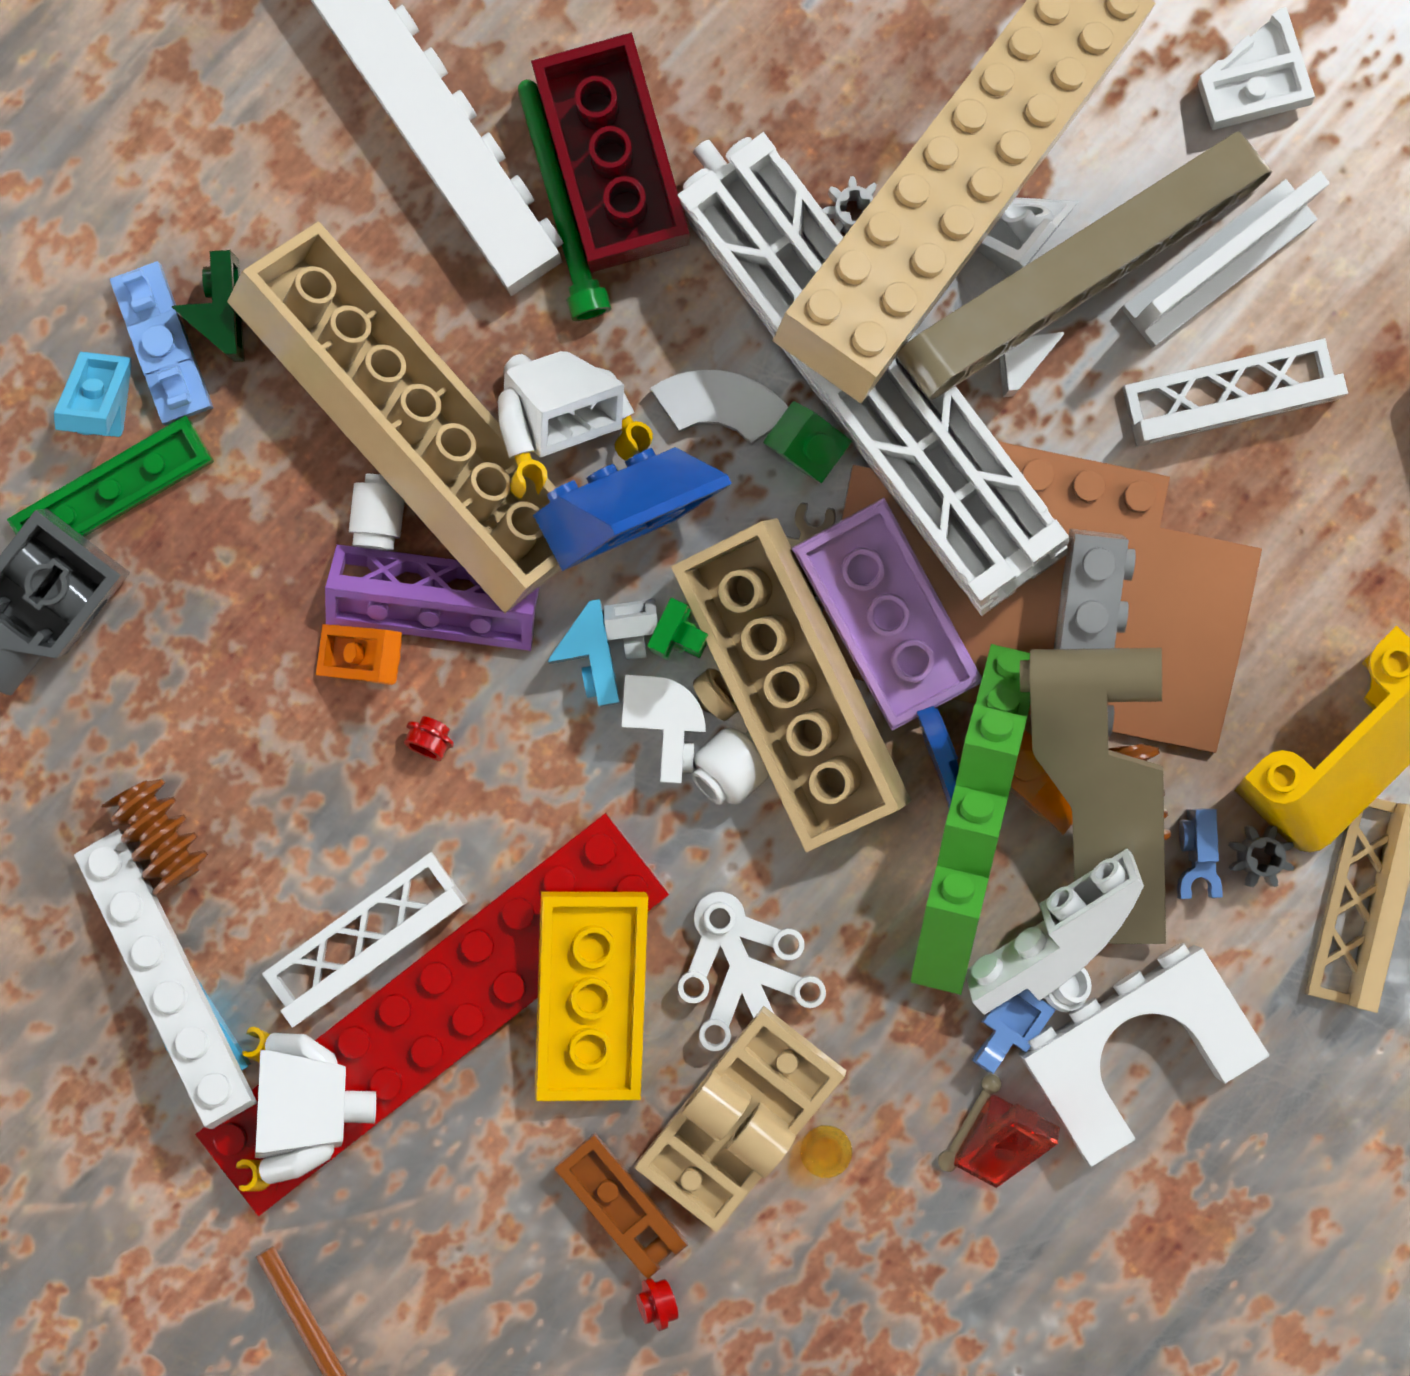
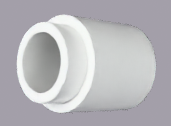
(375, 514)

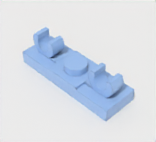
(161, 343)

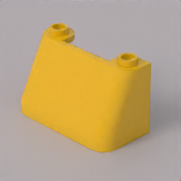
(1321, 802)

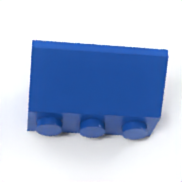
(625, 503)

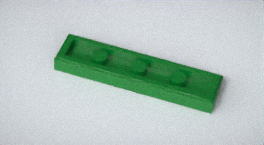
(125, 479)

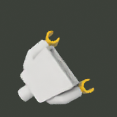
(559, 405)
(299, 1107)

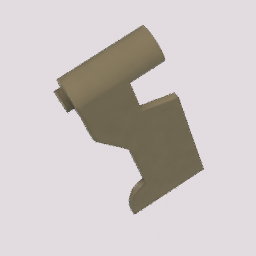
(1111, 794)

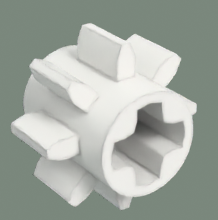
(851, 193)

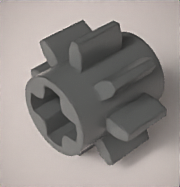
(1275, 849)

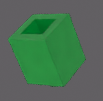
(807, 441)

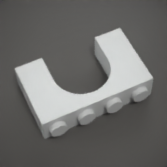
(1068, 1059)

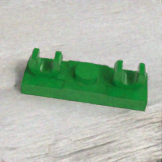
(676, 633)

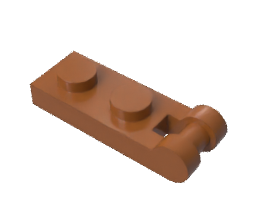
(619, 1204)

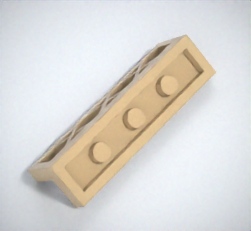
(1380, 918)

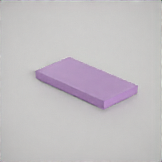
(887, 613)

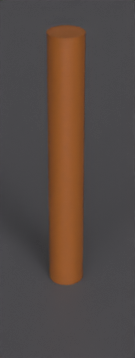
(299, 1313)

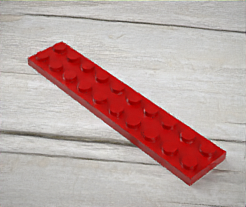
(447, 997)

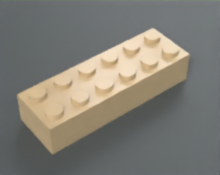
(791, 684)

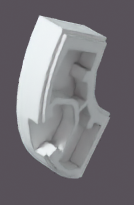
(722, 400)

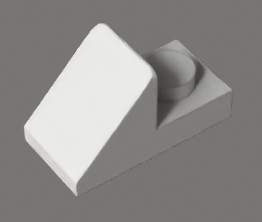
(1023, 359)

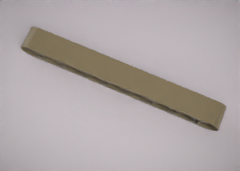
(1082, 266)

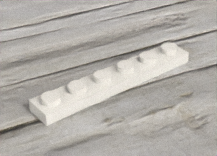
(165, 981)

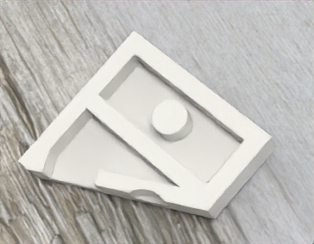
(1258, 77)

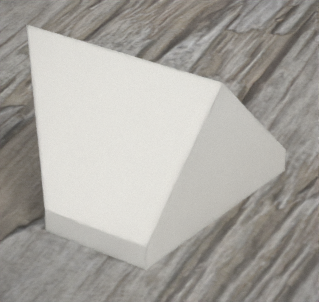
(1023, 231)

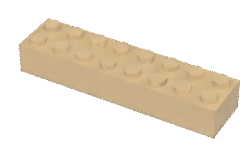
(399, 408)

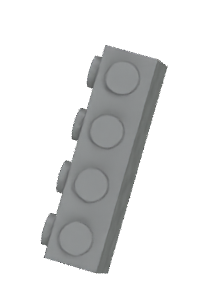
(1092, 593)

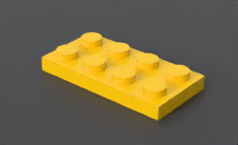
(591, 996)

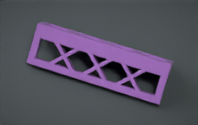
(425, 607)

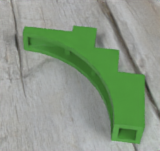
(973, 824)

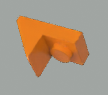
(359, 654)

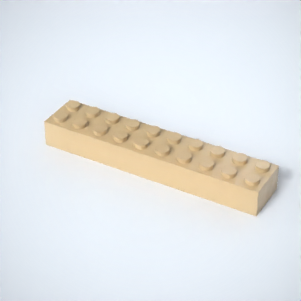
(954, 187)

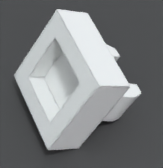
(631, 623)

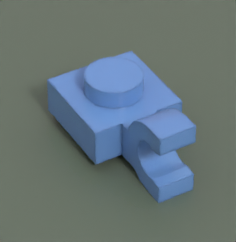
(1200, 839)
(1012, 1024)

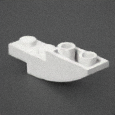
(1074, 930)

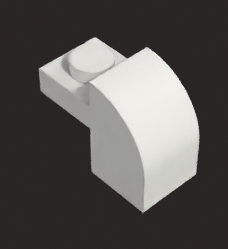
(665, 706)

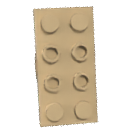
(740, 1119)

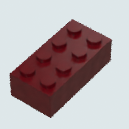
(611, 152)

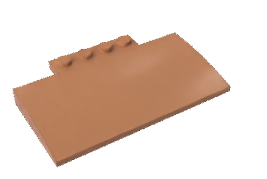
(1183, 596)

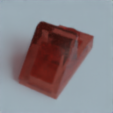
(1004, 1141)

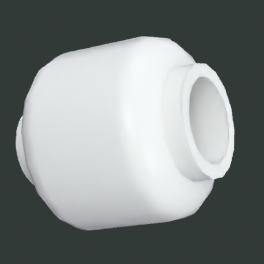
(729, 767)

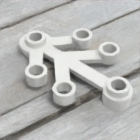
(744, 973)

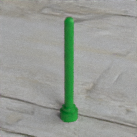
(586, 296)

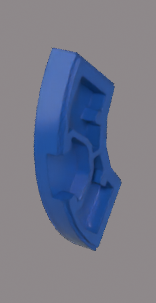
(940, 749)

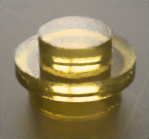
(826, 1151)

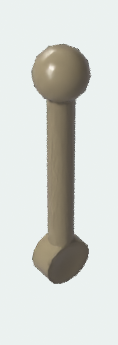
(990, 1085)

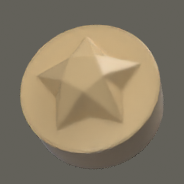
(714, 694)

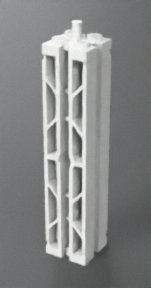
(926, 452)

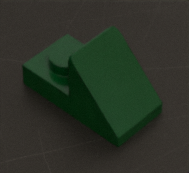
(218, 319)

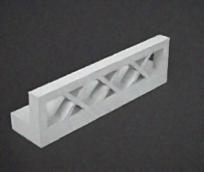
(1237, 410)
(364, 961)

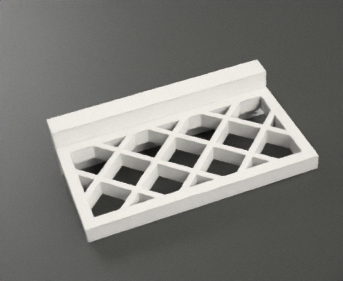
(1223, 259)

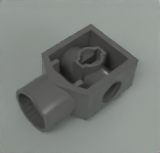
(49, 593)

